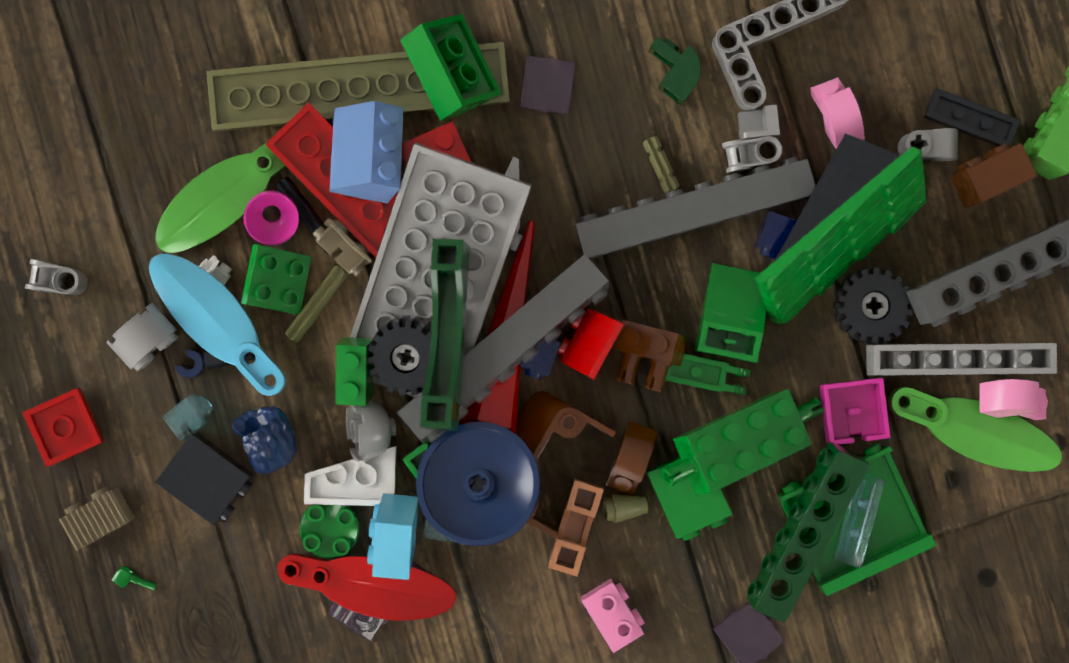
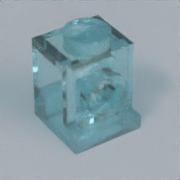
(188, 415)

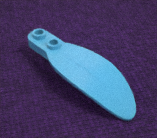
(213, 318)

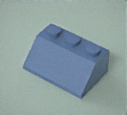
(367, 151)

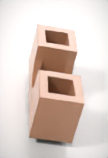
(575, 527)

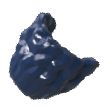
(266, 438)

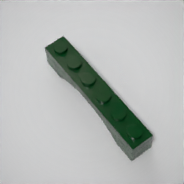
(449, 296)

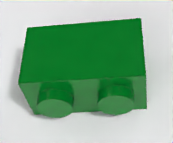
(353, 372)

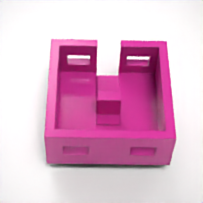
(854, 409)

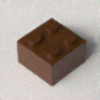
(987, 178)

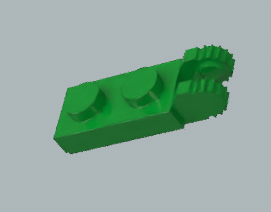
(706, 374)

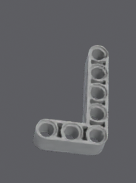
(770, 29)

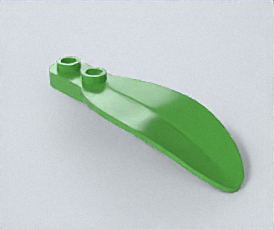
(215, 200)
(983, 438)

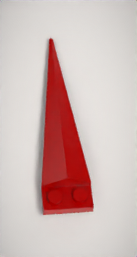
(502, 403)

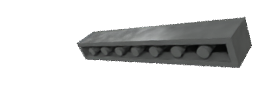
(695, 209)
(519, 338)

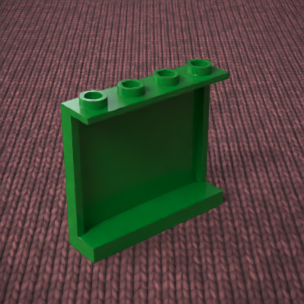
(895, 531)

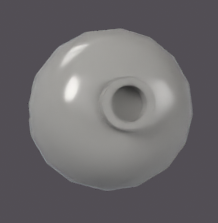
(369, 430)

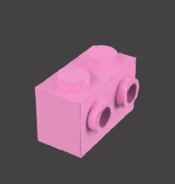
(612, 615)

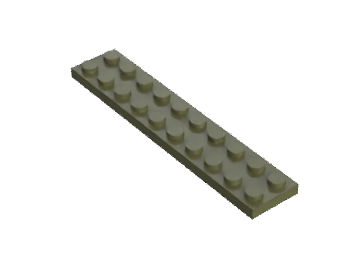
(279, 91)

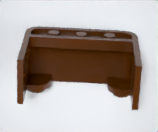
(538, 421)

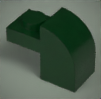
(683, 72)

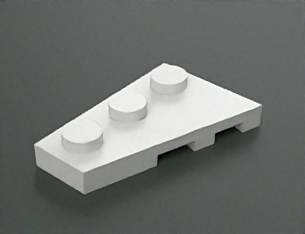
(353, 481)

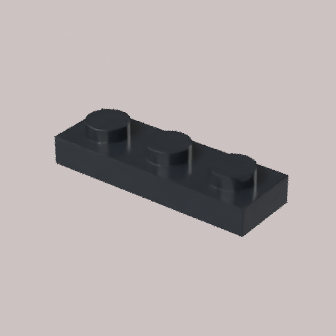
(971, 118)

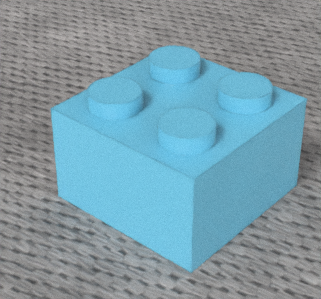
(393, 536)

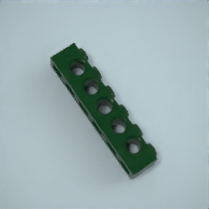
(837, 495)

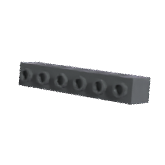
(928, 297)

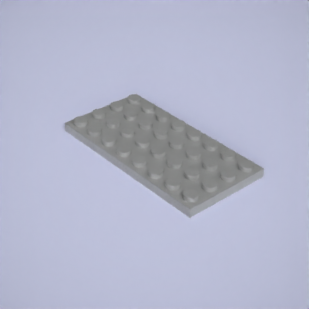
(441, 201)

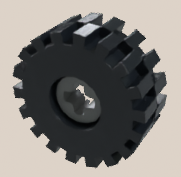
(859, 320)
(388, 364)

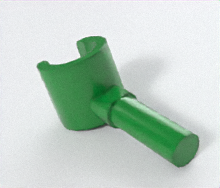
(125, 575)

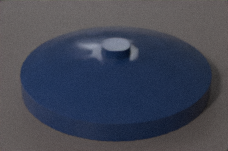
(478, 484)

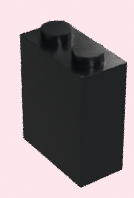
(205, 479)

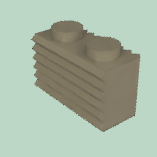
(97, 518)

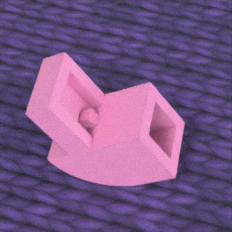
(839, 111)
(1013, 398)

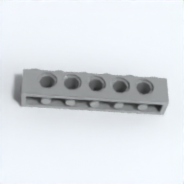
(962, 359)

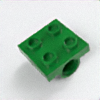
(276, 279)

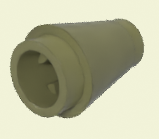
(623, 507)

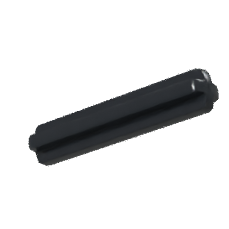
(306, 212)

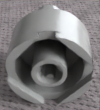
(142, 336)

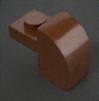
(632, 458)

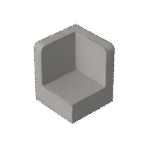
(759, 123)

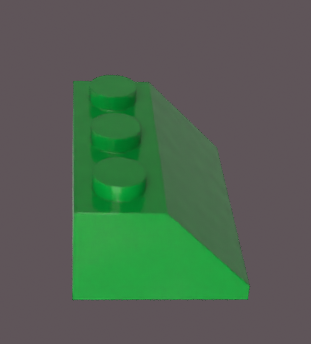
(450, 66)

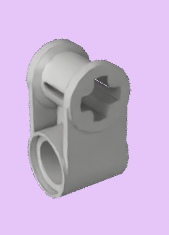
(935, 144)
(749, 153)
(52, 278)

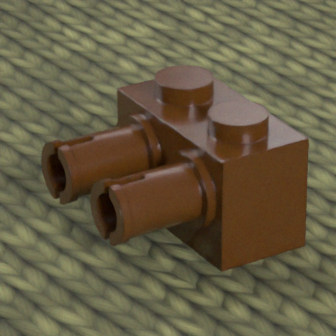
(658, 345)

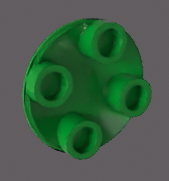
(329, 530)

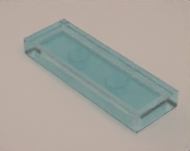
(859, 521)

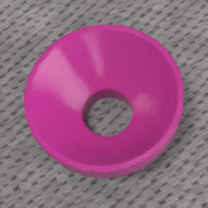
(271, 231)

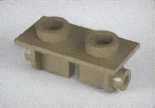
(335, 237)

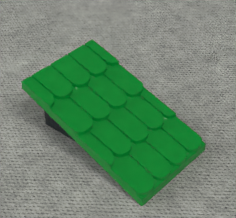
(849, 213)

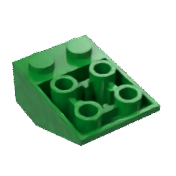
(731, 315)

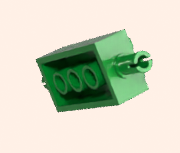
(742, 442)

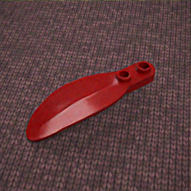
(352, 586)

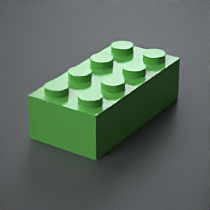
(1050, 145)

